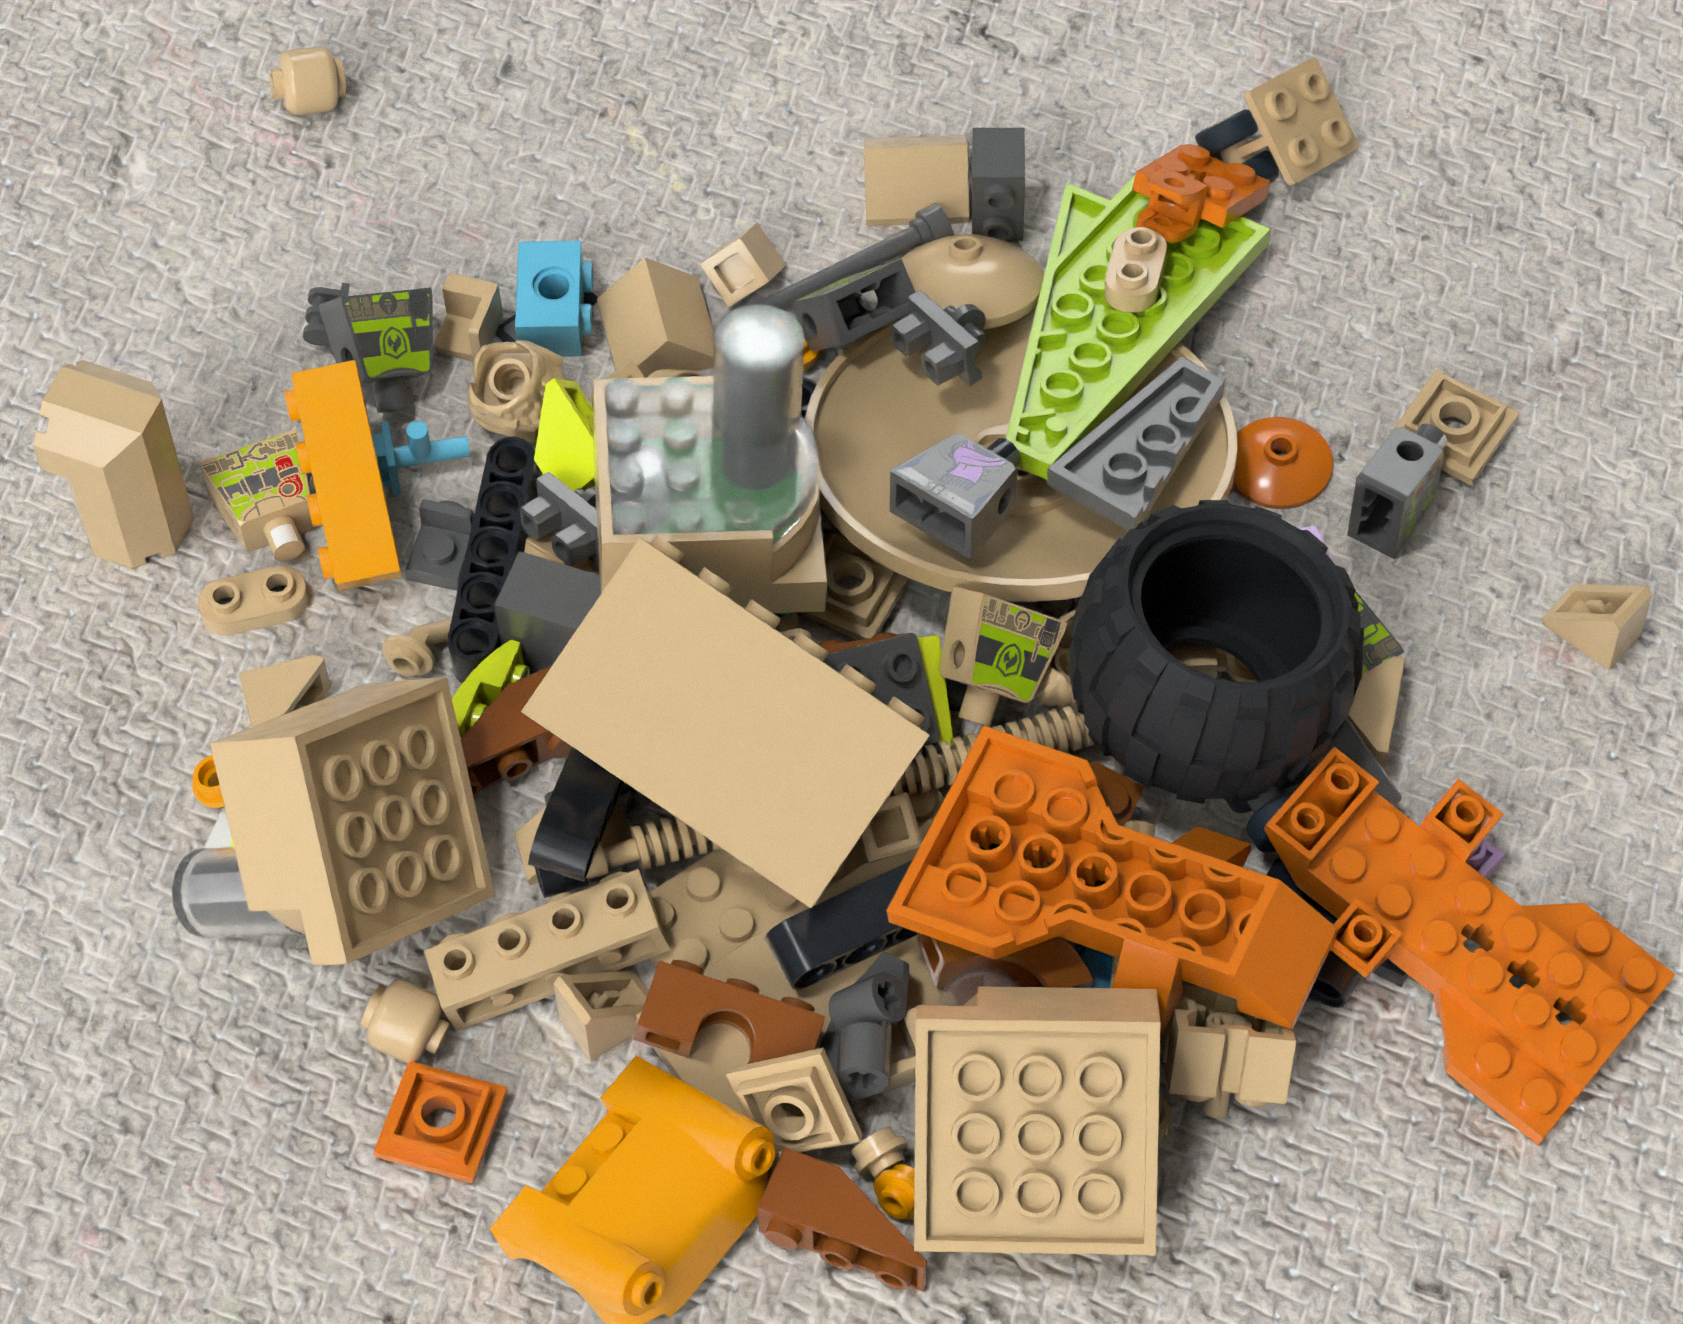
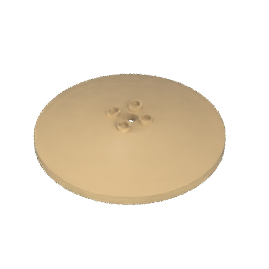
(883, 410)

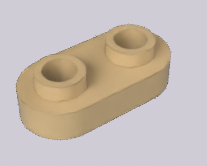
(1135, 270)
(252, 600)

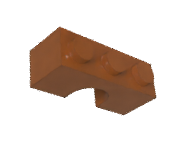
(687, 1001)

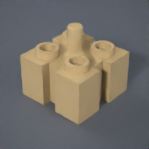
(1223, 1051)

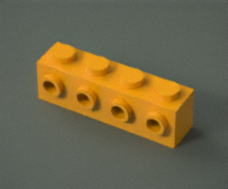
(345, 476)

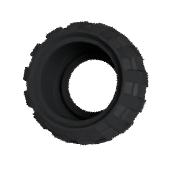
(1227, 583)

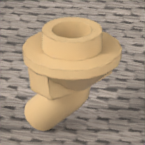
(410, 652)

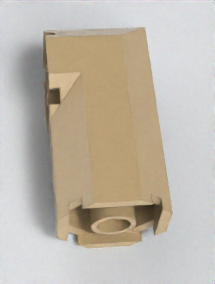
(119, 462)

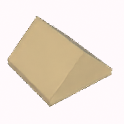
(914, 174)
(657, 320)

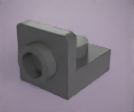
(440, 544)

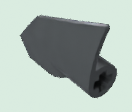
(862, 1027)

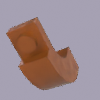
(1041, 965)

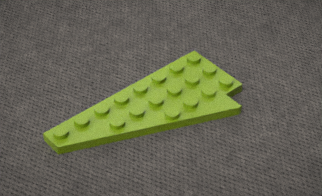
(1092, 356)

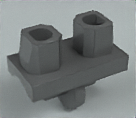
(949, 335)
(567, 513)

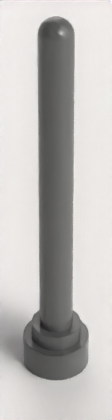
(928, 226)

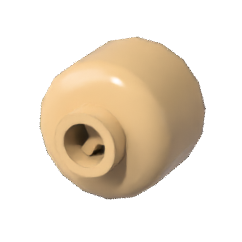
(308, 80)
(404, 1021)

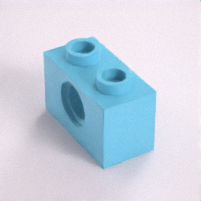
(550, 272)

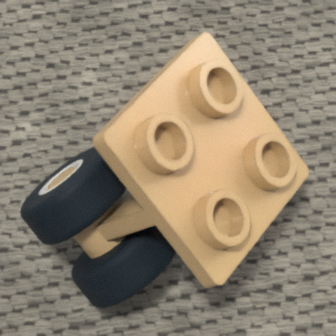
(1297, 123)

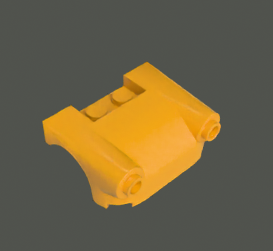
(644, 1198)

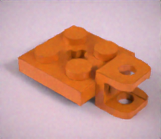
(1195, 186)

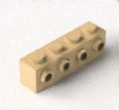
(527, 951)

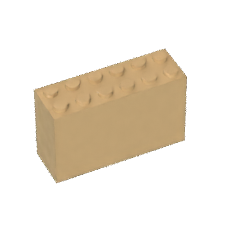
(727, 719)

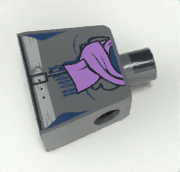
(957, 491)

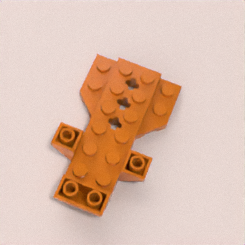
(1416, 901)
(1164, 906)

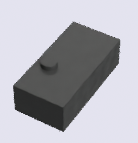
(544, 607)

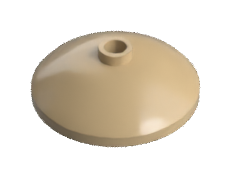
(978, 272)

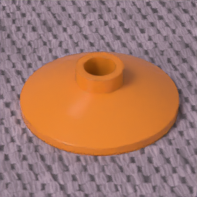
(1286, 479)

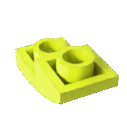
(487, 682)

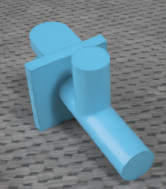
(418, 451)

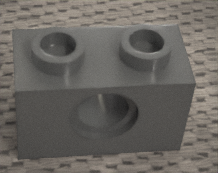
(998, 182)

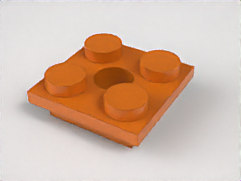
(447, 1150)

